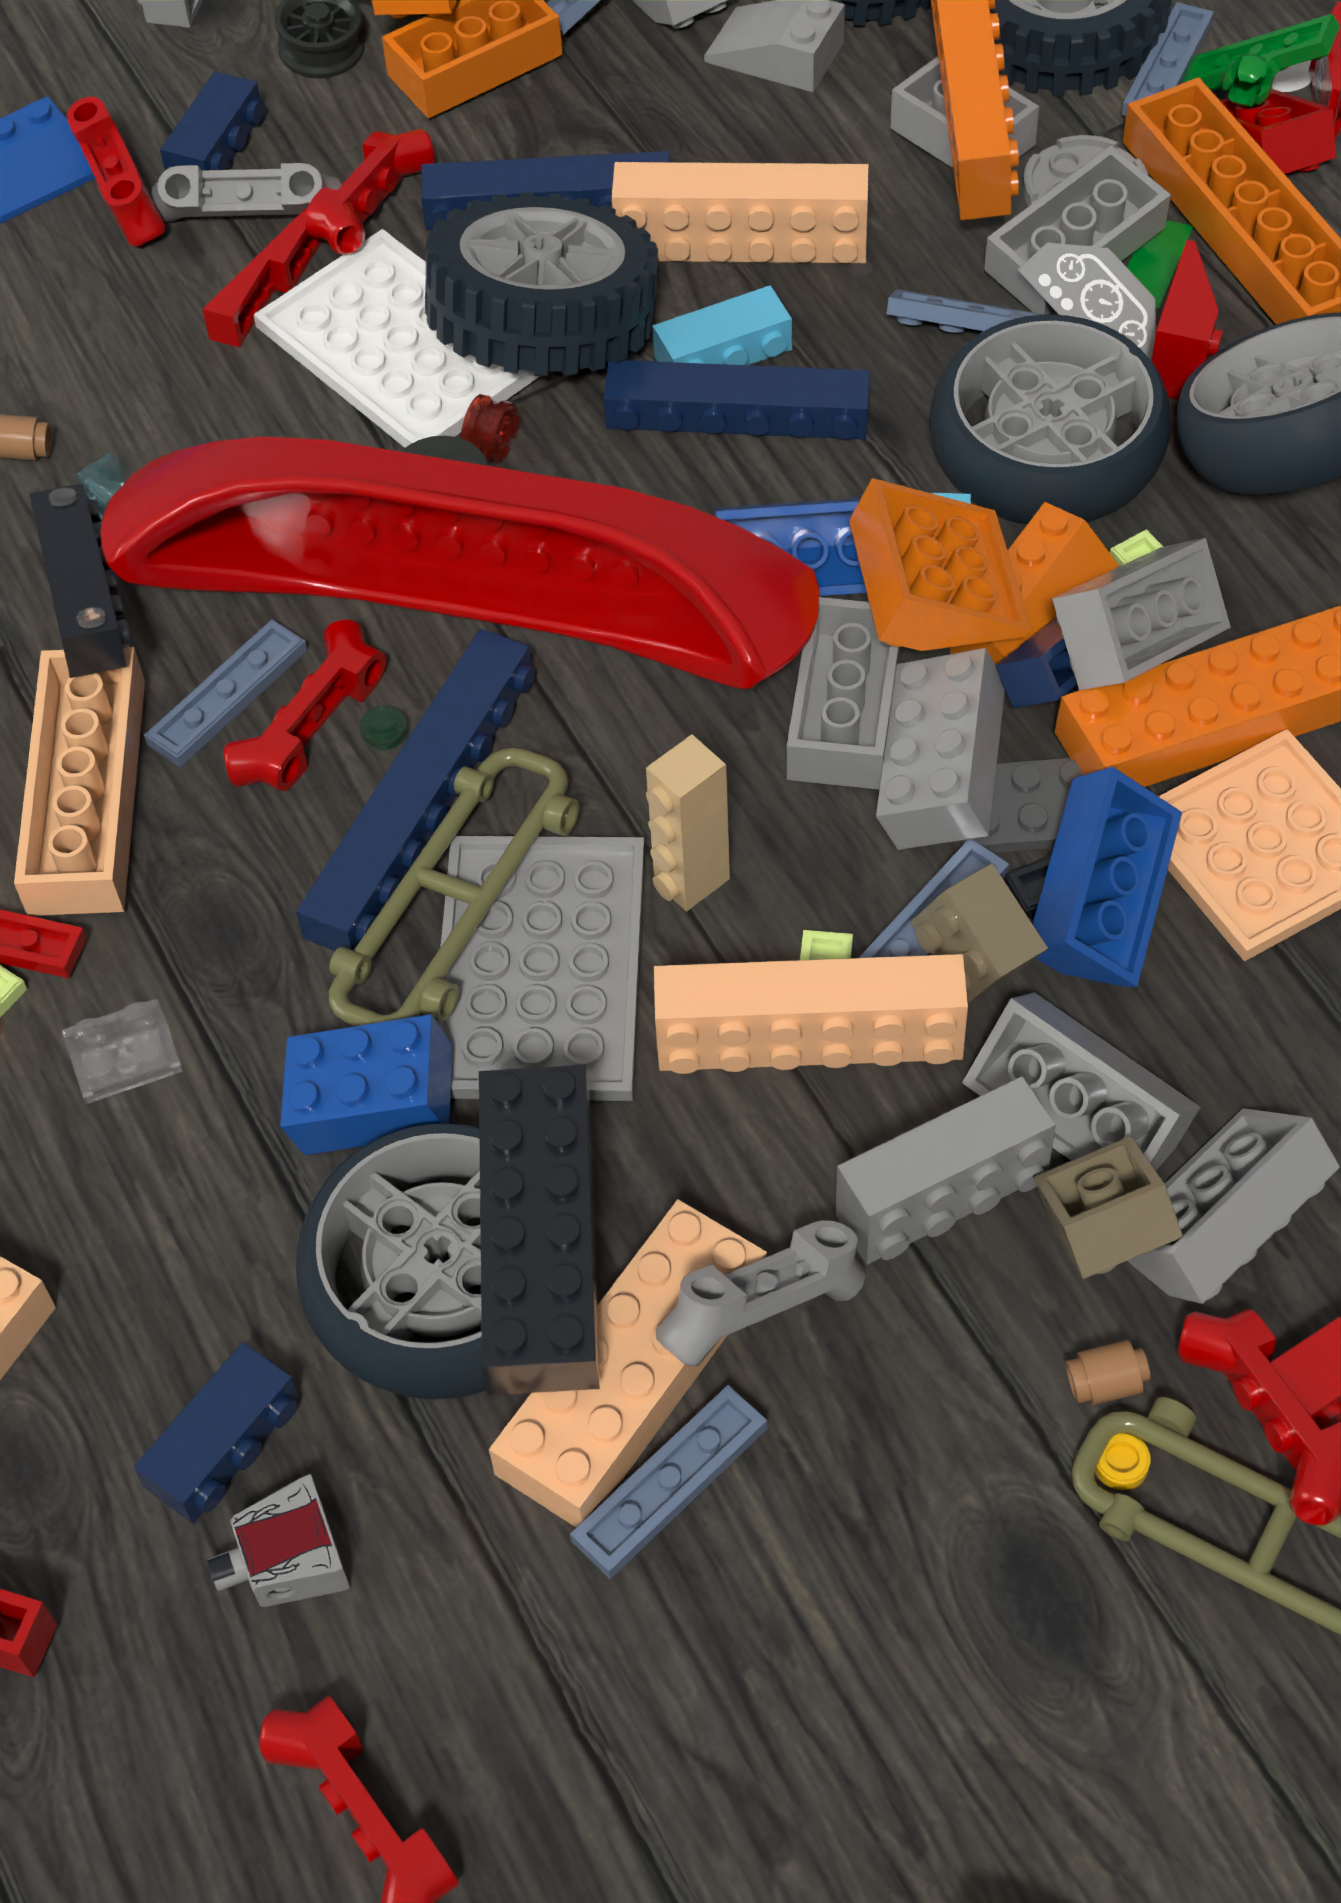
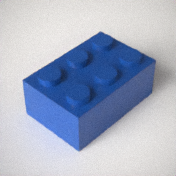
(365, 1083)

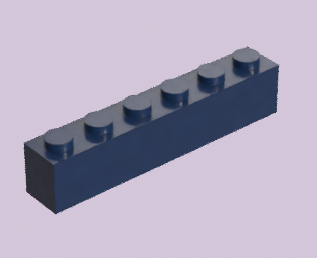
(584, 176)
(737, 399)

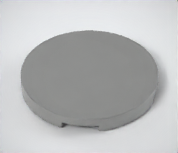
(1063, 159)

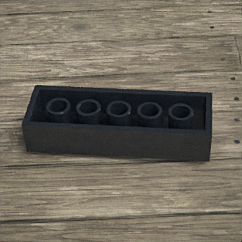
(537, 1231)

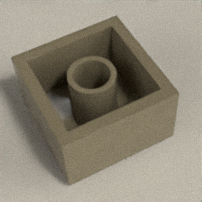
(984, 925)
(1108, 1207)

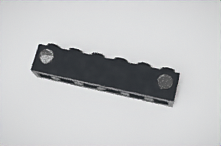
(80, 581)

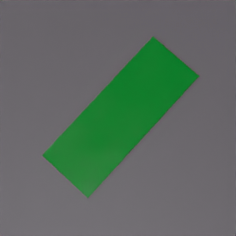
(1158, 258)

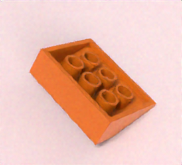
(935, 570)

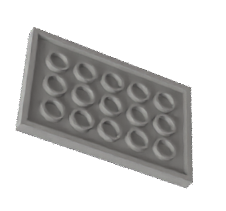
(550, 962)

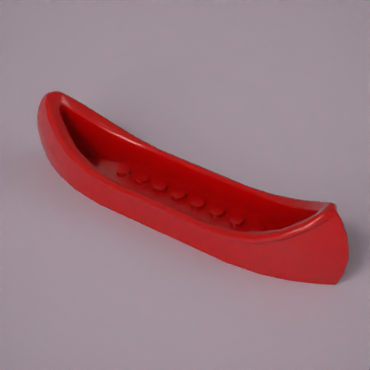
(467, 547)

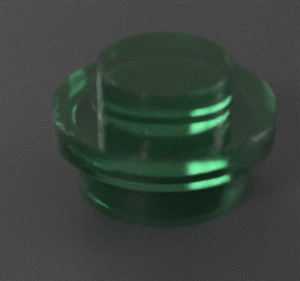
(383, 727)

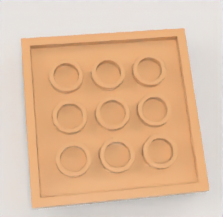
(1260, 843)

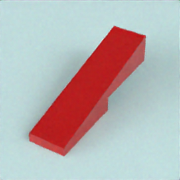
(275, 268)

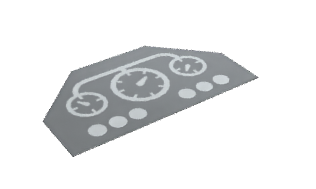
(1095, 287)

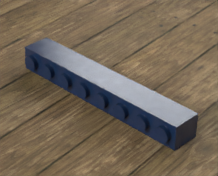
(416, 791)

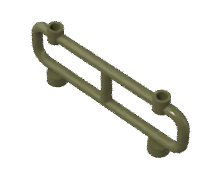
(433, 993)
(1168, 1430)

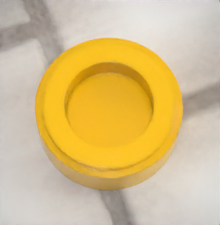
(1124, 1462)

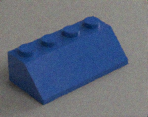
(38, 158)
(812, 533)
(1105, 878)

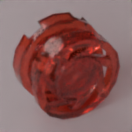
(490, 426)

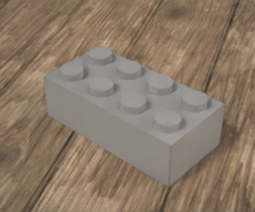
(1098, 205)
(1141, 614)
(842, 699)
(941, 750)
(944, 1170)

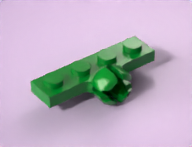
(1256, 61)

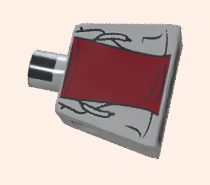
(283, 1548)

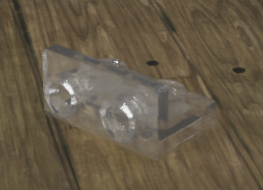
(121, 1050)

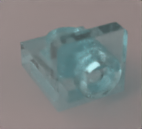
(101, 480)

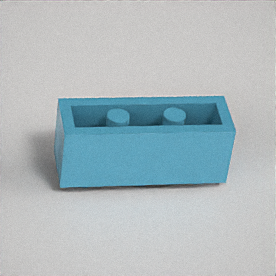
(727, 332)

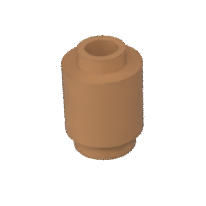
(24, 437)
(1107, 1373)

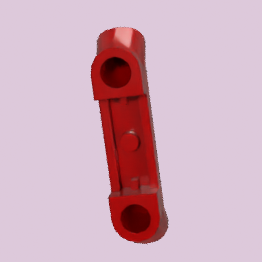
(387, 159)
(115, 171)
(279, 752)
(1243, 1351)
(326, 1743)

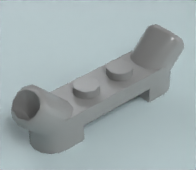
(199, 193)
(721, 1304)

